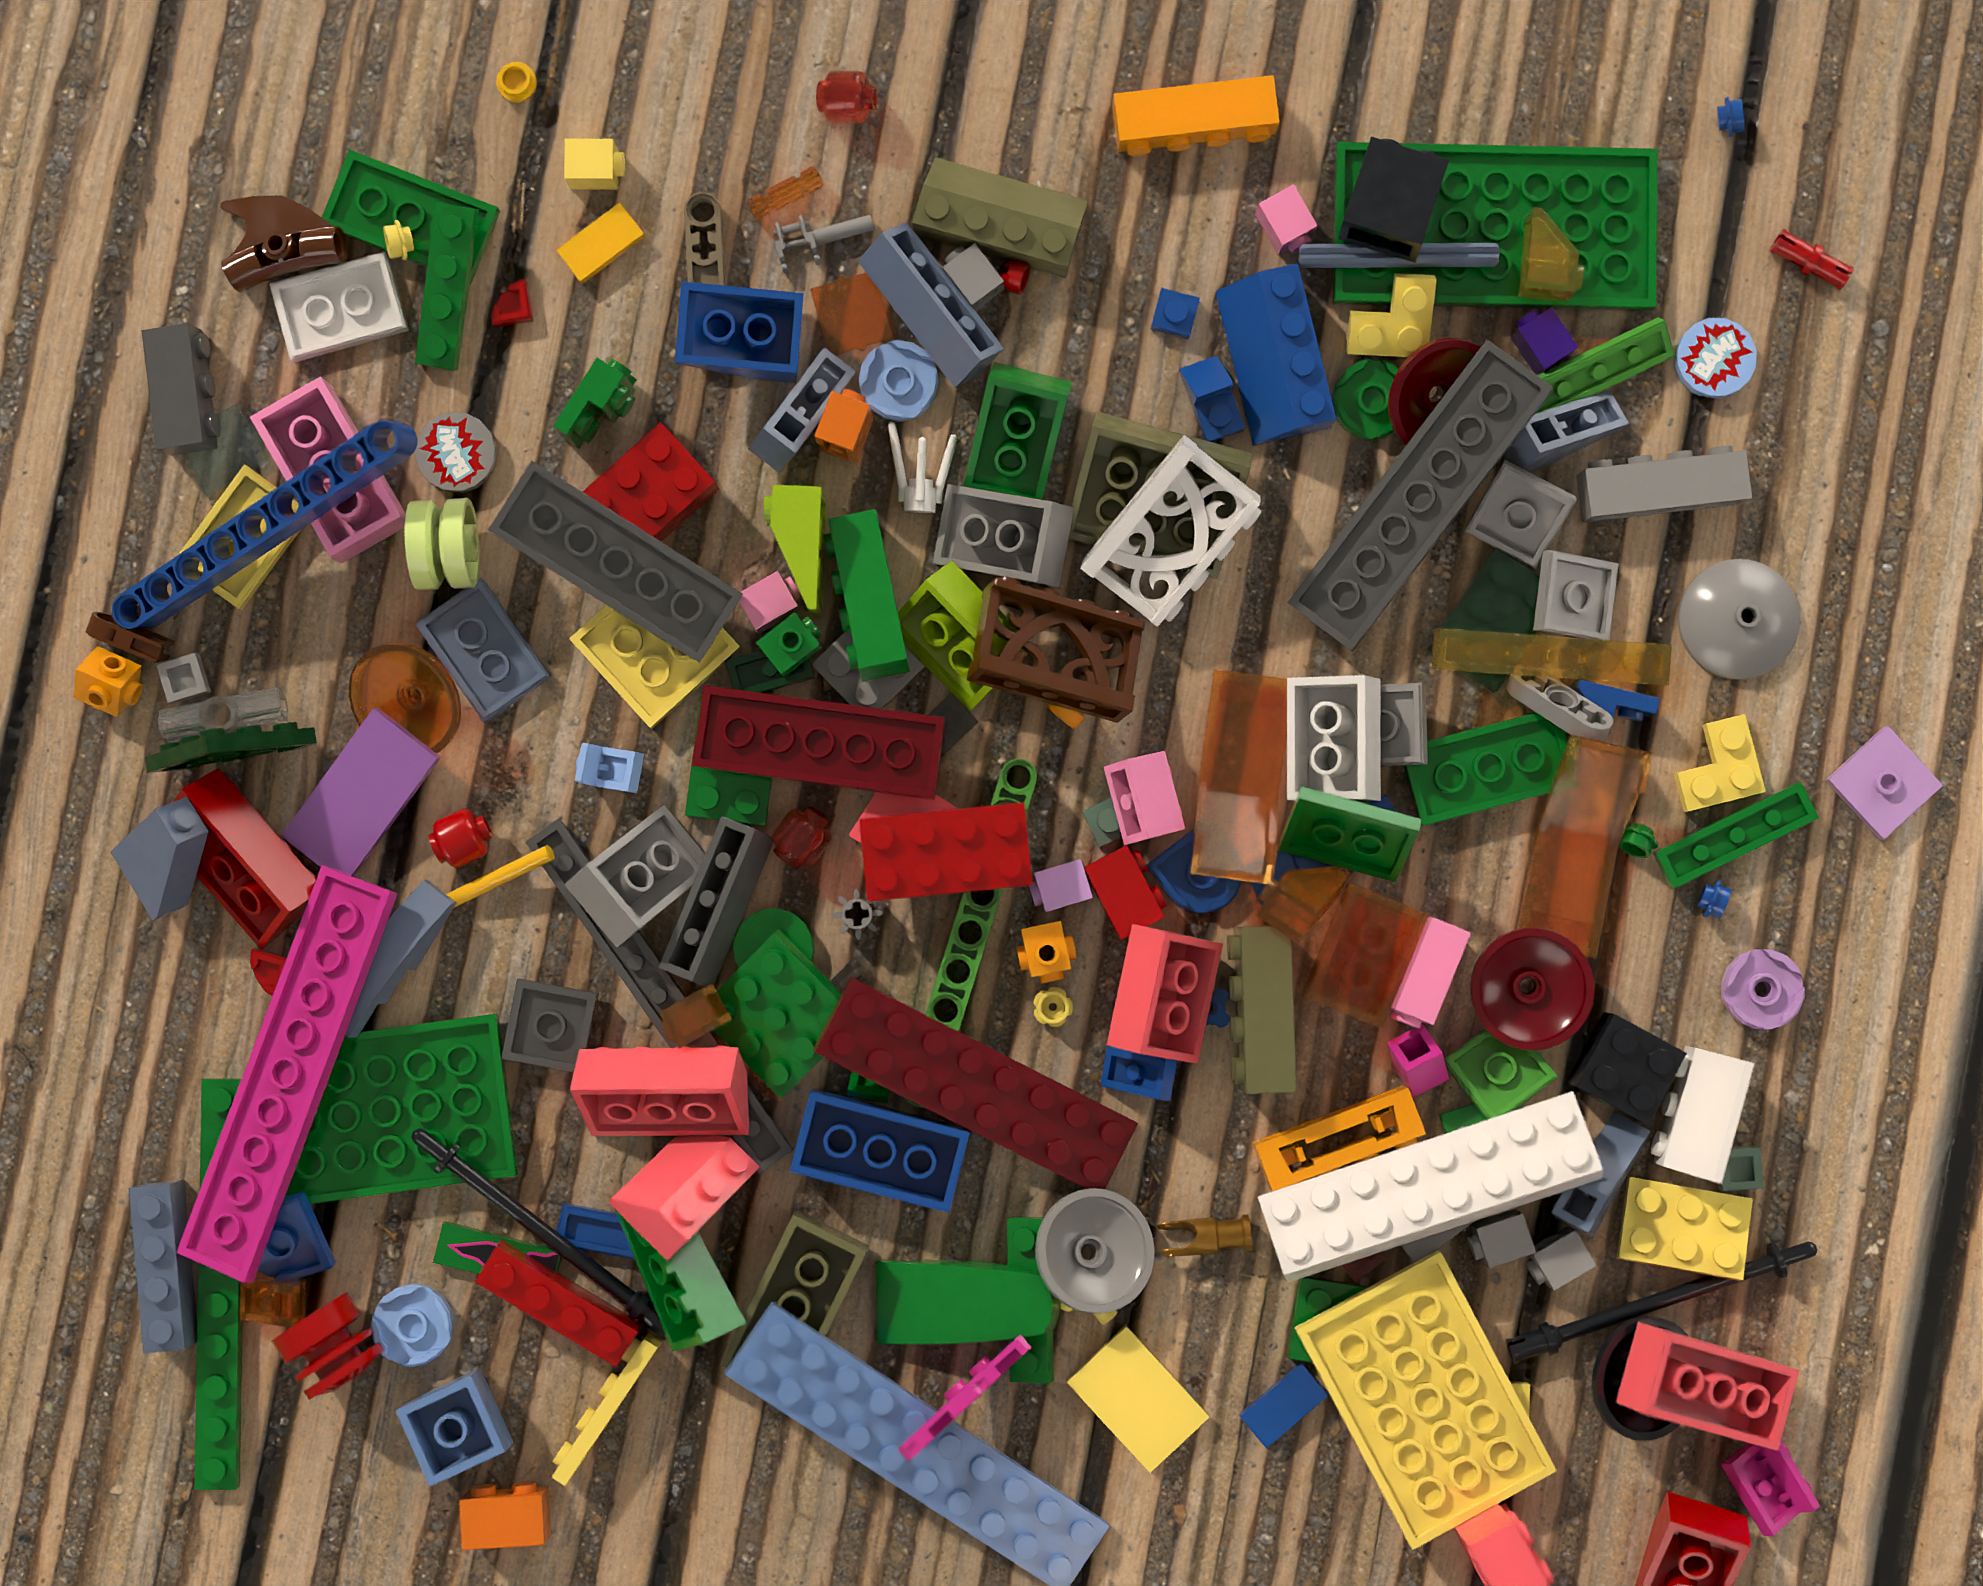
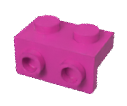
(1769, 1486)

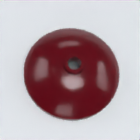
(1429, 366)
(1553, 1007)

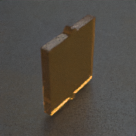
(851, 313)

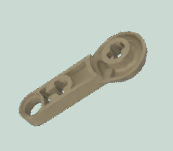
(712, 269)

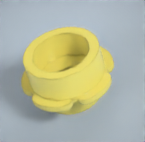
(398, 240)
(1044, 999)

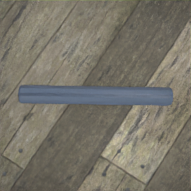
(1429, 256)

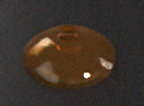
(389, 680)

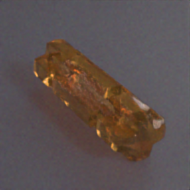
(785, 193)

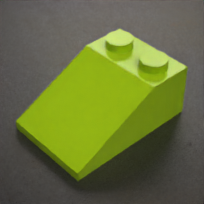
(798, 524)

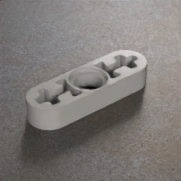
(1578, 718)

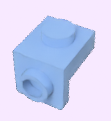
(609, 768)

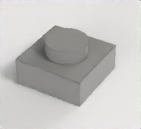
(183, 678)

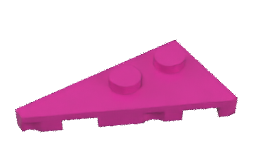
(963, 1394)

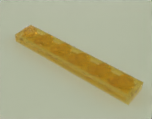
(1551, 656)

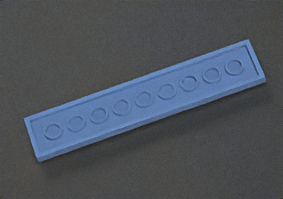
(952, 1474)

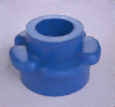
(1731, 116)
(1714, 899)

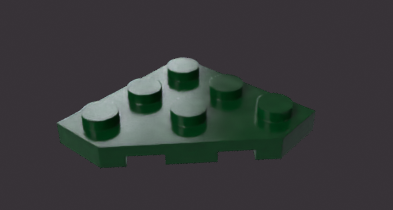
(216, 744)

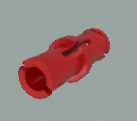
(1811, 259)

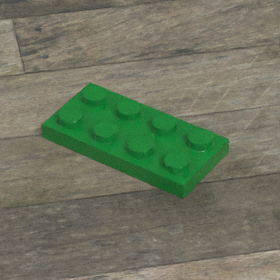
(376, 194)
(1486, 767)

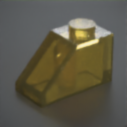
(1548, 261)

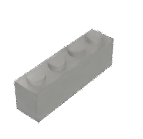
(1664, 485)

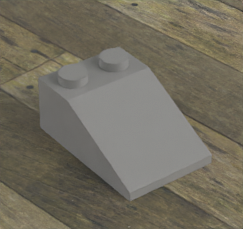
(1003, 535)
(638, 875)

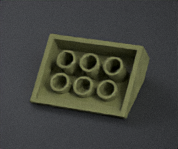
(1117, 465)

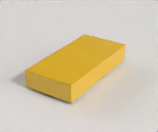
(600, 243)

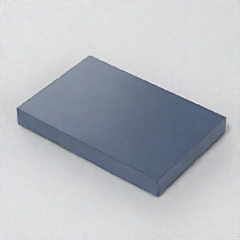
(483, 650)

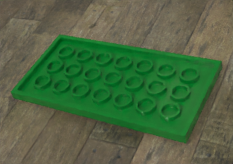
(1593, 194)

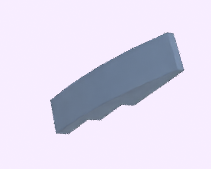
(401, 948)

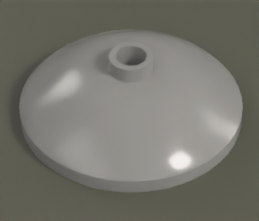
(1713, 623)
(1118, 1245)

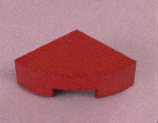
(513, 306)
(267, 968)

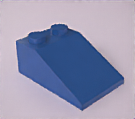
(740, 331)

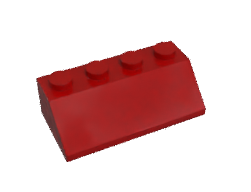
(247, 862)

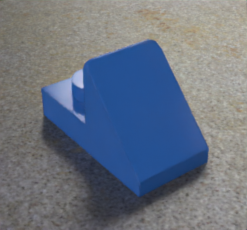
(1212, 399)
(1629, 704)
(1138, 1073)

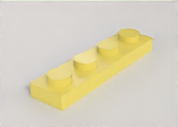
(595, 1421)

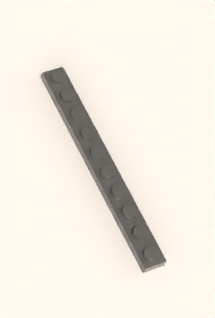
(651, 985)

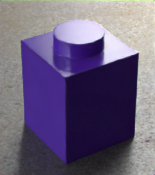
(1543, 340)

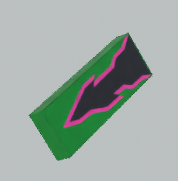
(471, 1248)

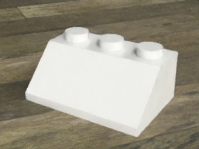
(1702, 1114)

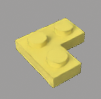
(1403, 328)
(1732, 771)

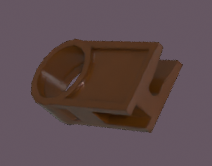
(137, 641)

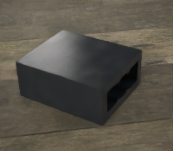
(1393, 199)

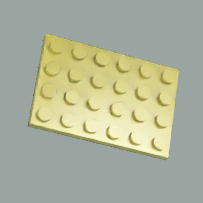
(1425, 1399)

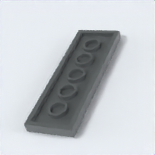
(615, 561)

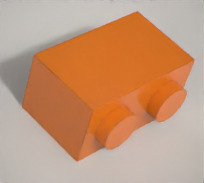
(844, 425)
(505, 1516)

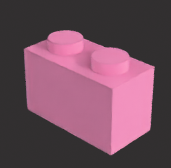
(1144, 797)

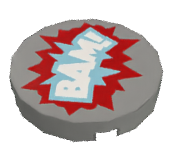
(456, 452)

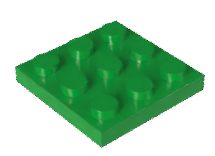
(777, 1012)

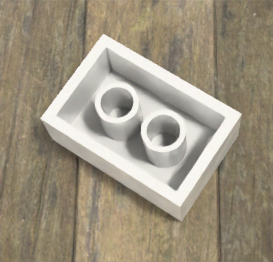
(1334, 736)

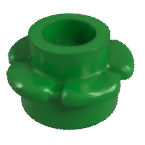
(1638, 841)

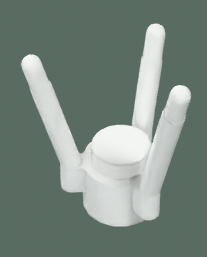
(920, 494)

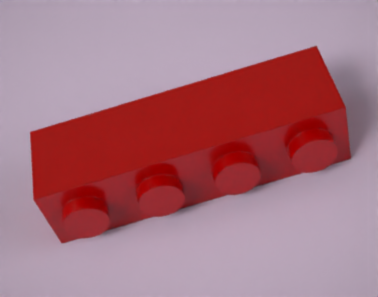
(558, 1303)

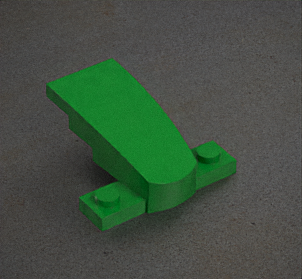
(973, 1302)

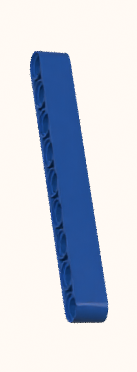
(280, 525)

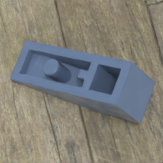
(801, 410)
(1565, 430)

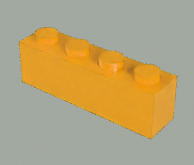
(1195, 114)

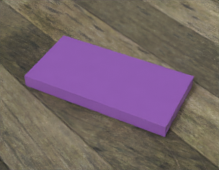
(361, 794)

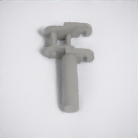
(818, 236)

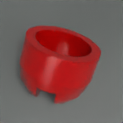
(1016, 277)

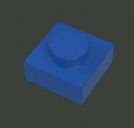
(1175, 313)

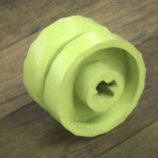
(442, 544)

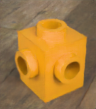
(108, 681)
(1042, 935)

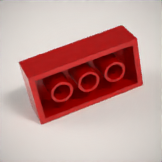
(654, 484)
(945, 852)

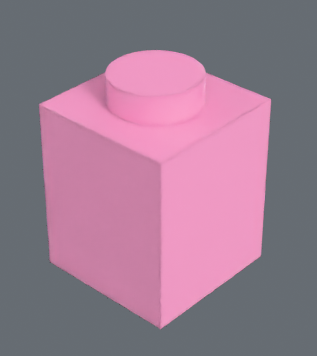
(1286, 220)
(770, 601)

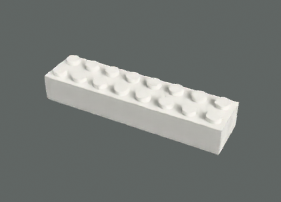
(1431, 1187)

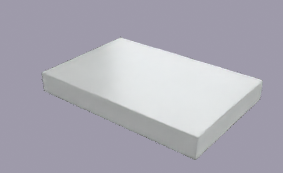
(339, 307)

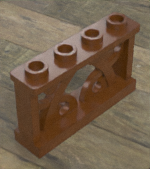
(1075, 618)

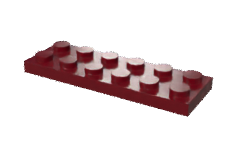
(819, 742)

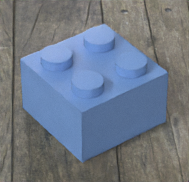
(454, 1427)

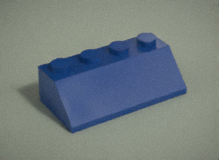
(1275, 355)

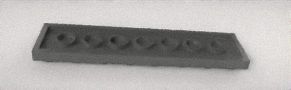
(1420, 495)

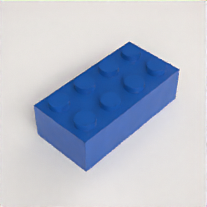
(880, 1150)

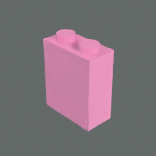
(1429, 973)

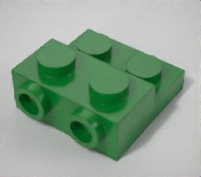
(602, 392)

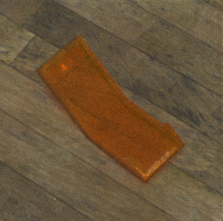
(1240, 778)
(1580, 839)

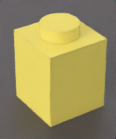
(593, 164)

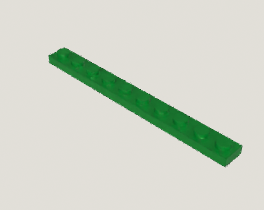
(217, 1331)

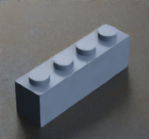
(930, 304)
(163, 1275)

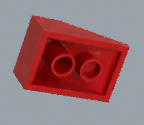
(1694, 1545)

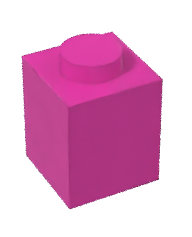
(1418, 1060)

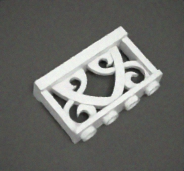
(1171, 476)

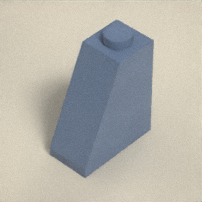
(163, 857)

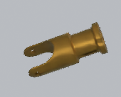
(1210, 1235)

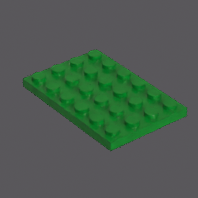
(405, 1080)

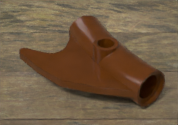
(279, 240)

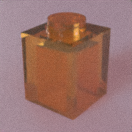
(694, 1016)

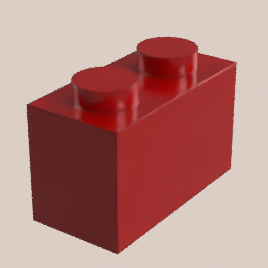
(1124, 890)

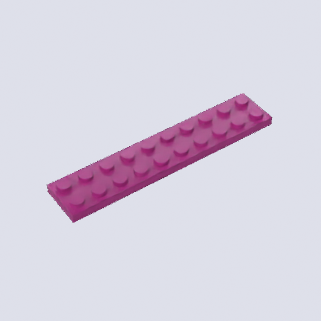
(286, 1074)

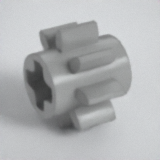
(850, 923)

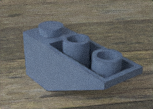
(1617, 1151)

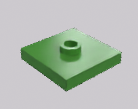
(1498, 1075)

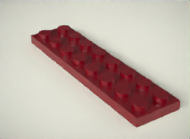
(974, 1086)

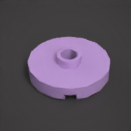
(1783, 992)

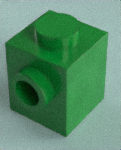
(791, 643)

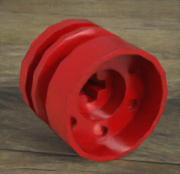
(328, 1346)

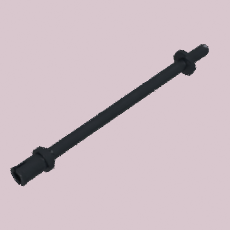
(637, 1303)
(1550, 1338)

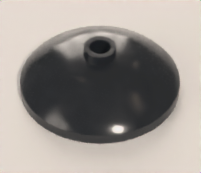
(1607, 1379)

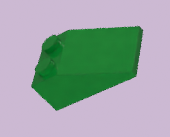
(1017, 432)

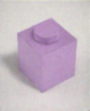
(1060, 886)

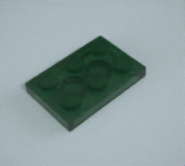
(1497, 600)

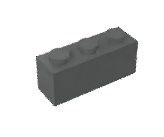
(180, 389)

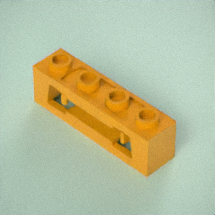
(1401, 1116)

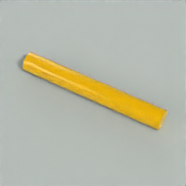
(502, 875)

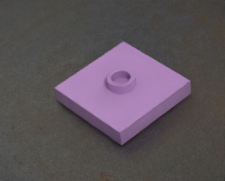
(1883, 782)

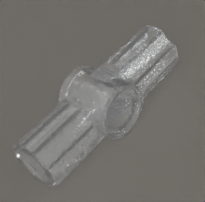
(246, 709)

